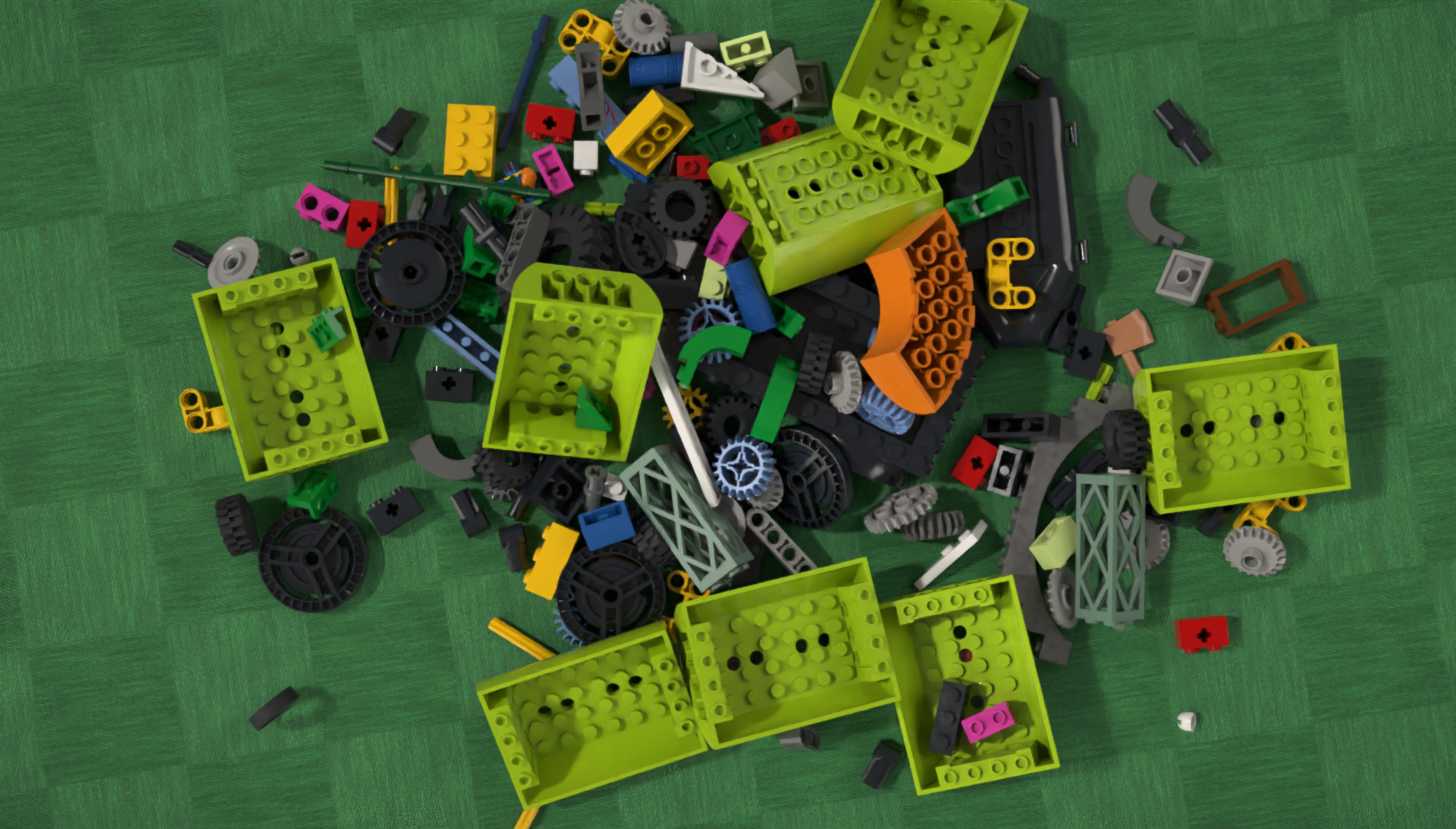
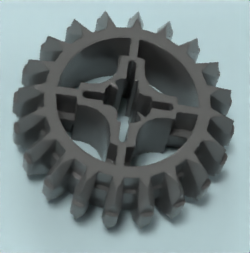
(934, 526)

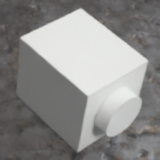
(586, 158)
(615, 487)

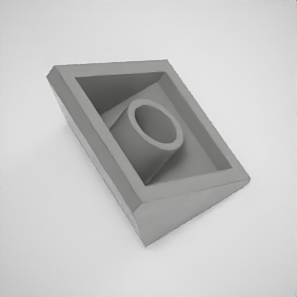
(778, 80)
(813, 87)
(1184, 277)

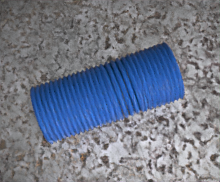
(655, 70)
(752, 305)

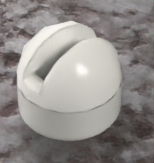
(1188, 721)

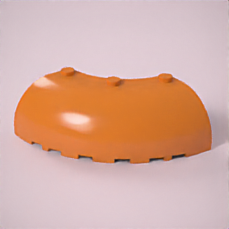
(922, 313)

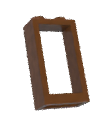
(1288, 282)

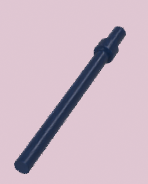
(538, 38)

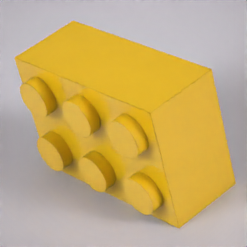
(649, 133)
(471, 141)
(551, 558)

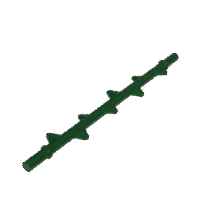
(446, 182)

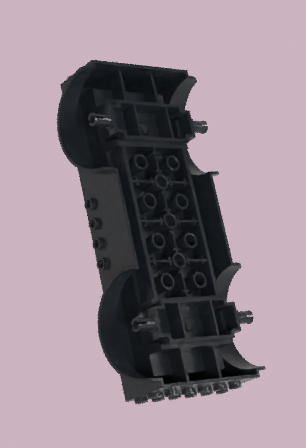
(830, 308)

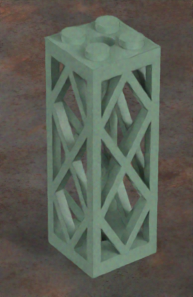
(704, 573)
(1103, 603)

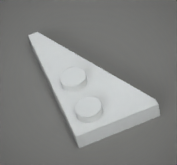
(705, 74)
(952, 552)

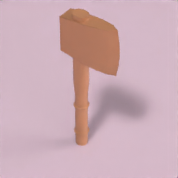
(1126, 335)

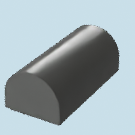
(704, 42)

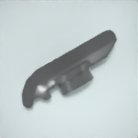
(418, 205)

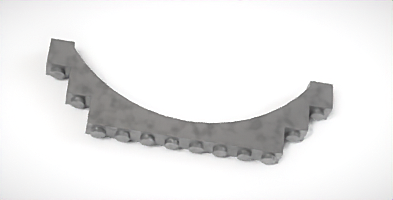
(1038, 472)

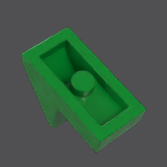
(592, 411)

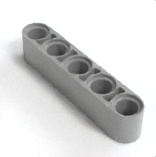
(780, 545)

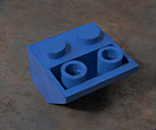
(607, 525)

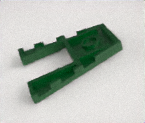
(730, 137)

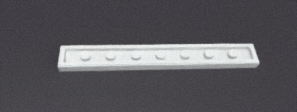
(685, 427)

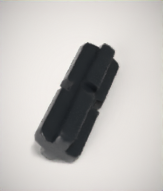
(189, 252)

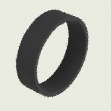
(274, 708)

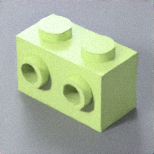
(746, 51)
(715, 281)
(1055, 543)

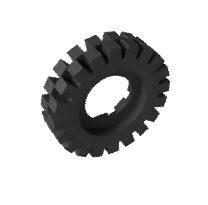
(578, 230)

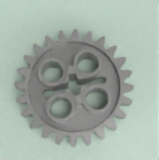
(900, 508)

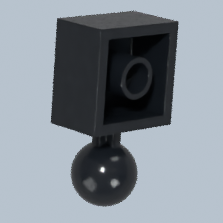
(561, 476)

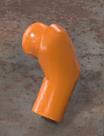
(528, 178)

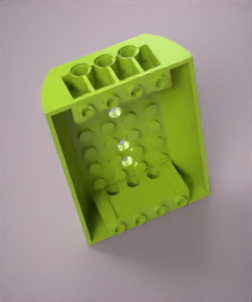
(951, 95)
(823, 229)
(608, 352)
(259, 383)
(1236, 460)
(1001, 669)
(787, 685)
(602, 731)

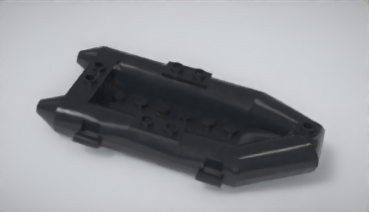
(1026, 142)

